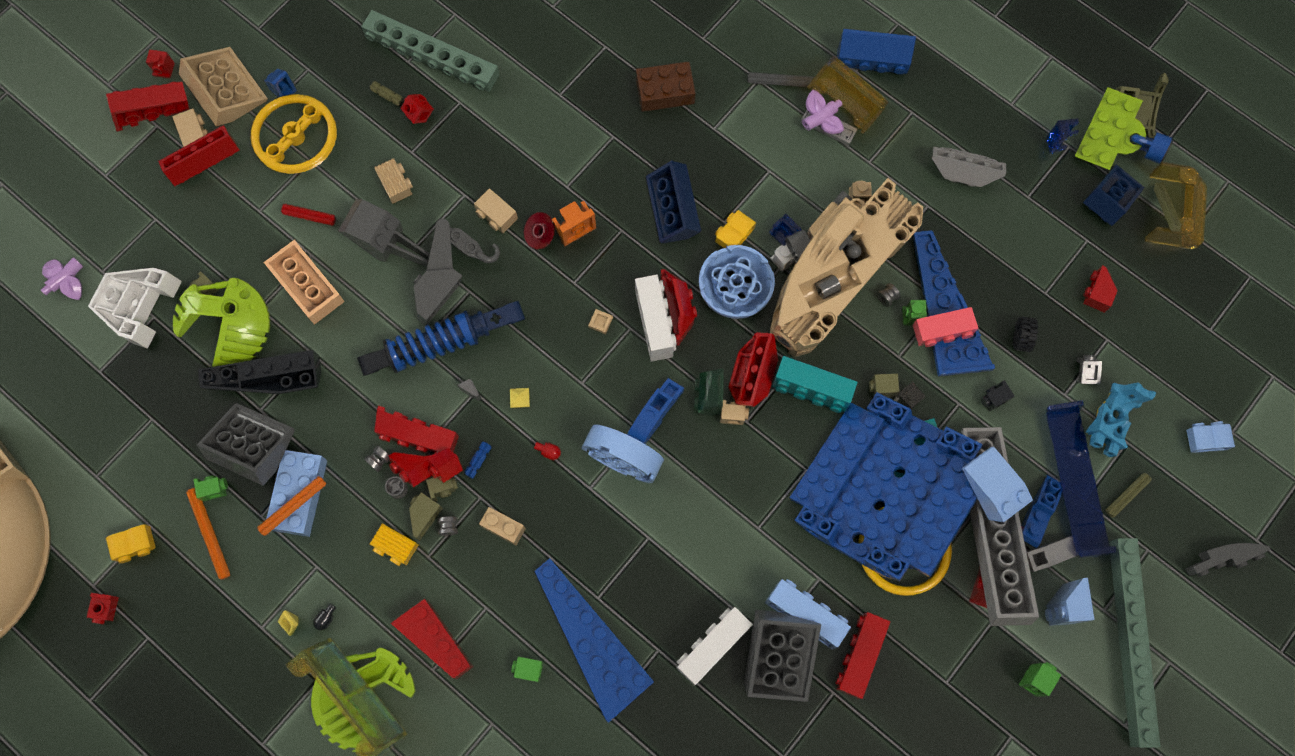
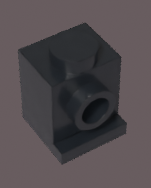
(997, 396)

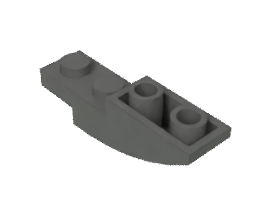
(1228, 555)

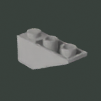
(1051, 554)

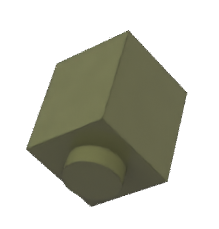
(885, 384)

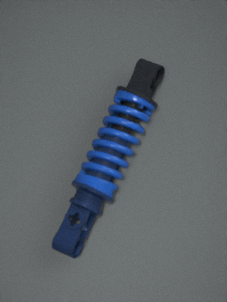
(463, 329)

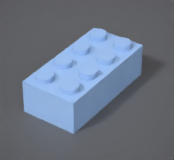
(293, 475)
(790, 601)

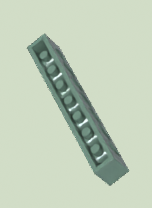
(409, 36)

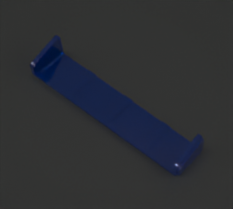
(1078, 480)

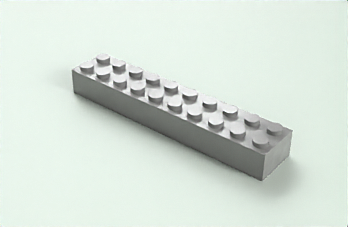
(1002, 553)

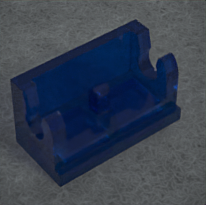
(1060, 133)
(784, 228)

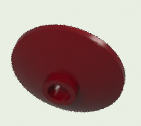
(533, 230)

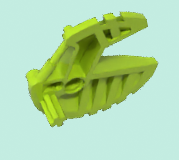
(240, 331)
(381, 670)

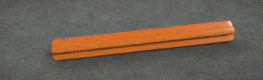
(208, 535)

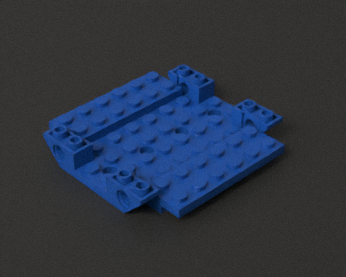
(859, 469)

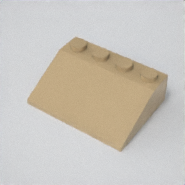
(221, 85)

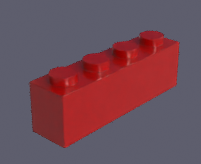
(198, 155)
(863, 655)

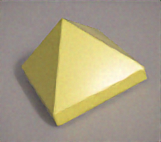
(519, 398)
(288, 622)

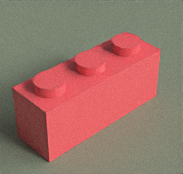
(945, 327)

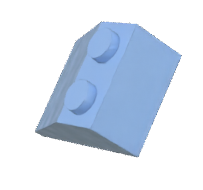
(996, 485)

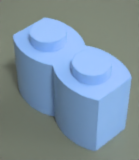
(1210, 438)

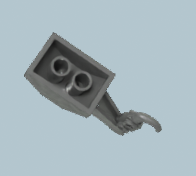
(440, 278)

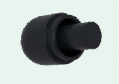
(324, 618)

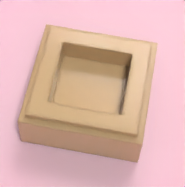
(600, 321)

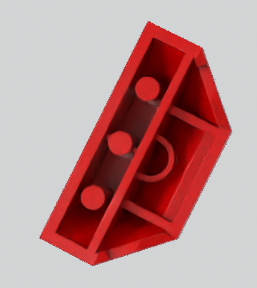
(679, 304)
(754, 370)

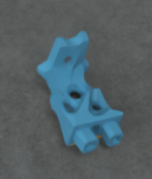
(1105, 426)

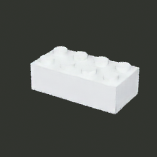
(654, 317)
(714, 646)

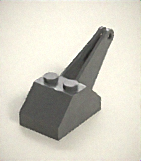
(378, 232)

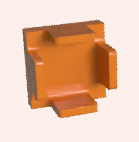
(576, 222)

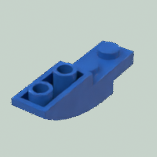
(655, 410)
(1041, 510)

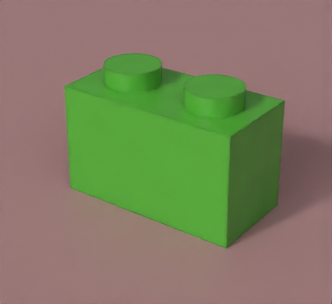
(1040, 679)

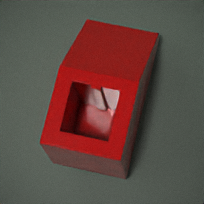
(1101, 291)

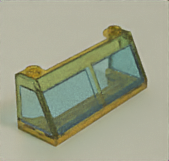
(351, 695)

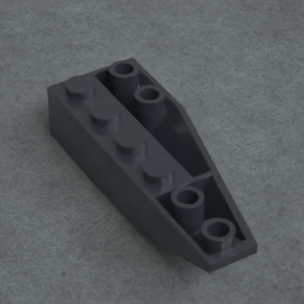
(266, 375)

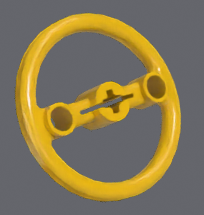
(293, 133)
(911, 590)

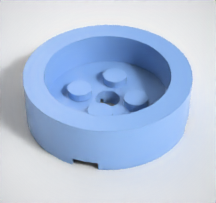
(623, 453)

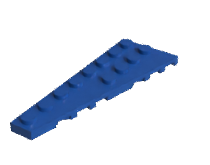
(941, 297)
(606, 663)

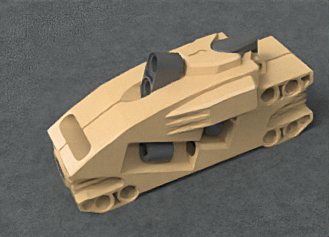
(824, 272)

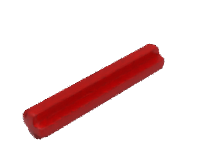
(308, 214)

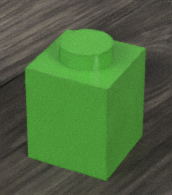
(527, 669)

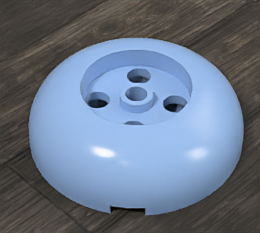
(744, 263)

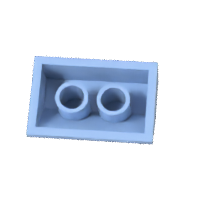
(1070, 604)

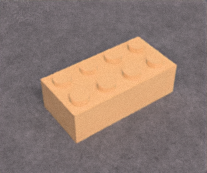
(304, 282)

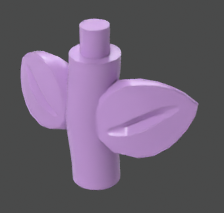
(822, 114)
(63, 278)

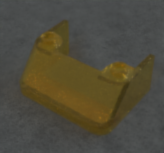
(854, 92)
(1193, 222)

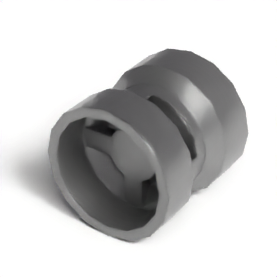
(374, 461)
(394, 484)

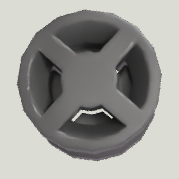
(888, 295)
(447, 526)

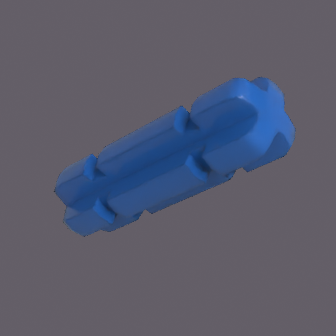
(477, 459)

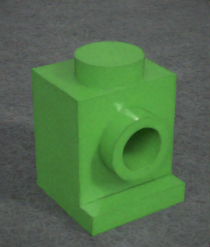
(914, 310)
(210, 488)

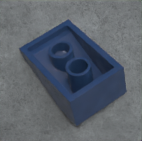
(1114, 195)

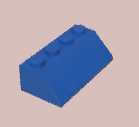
(876, 51)

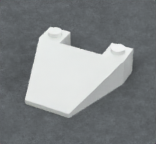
(128, 298)

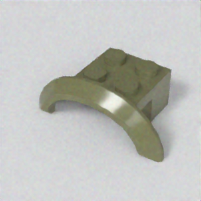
(1149, 108)

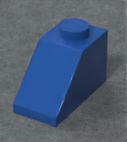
(280, 83)

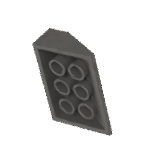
(247, 443)
(781, 656)

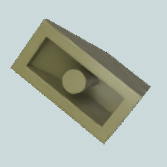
(423, 514)

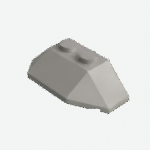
(967, 167)

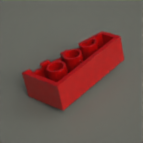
(432, 637)

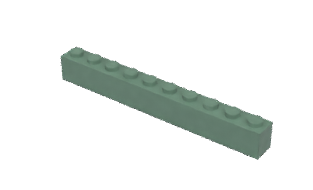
(1134, 644)

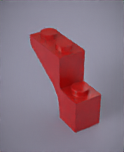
(418, 468)

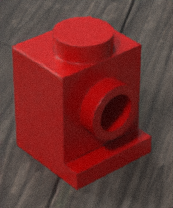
(160, 63)
(108, 607)

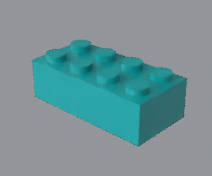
(814, 385)

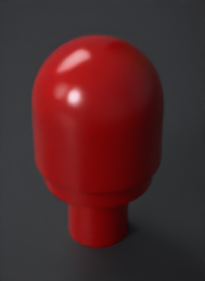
(548, 450)

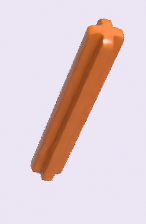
(291, 506)

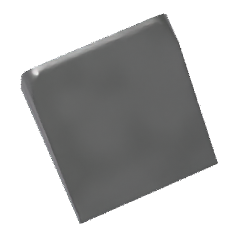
(469, 388)

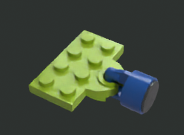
(1118, 132)

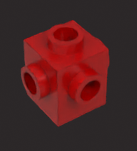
(417, 108)

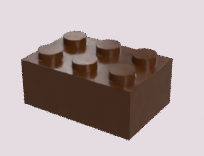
(665, 86)

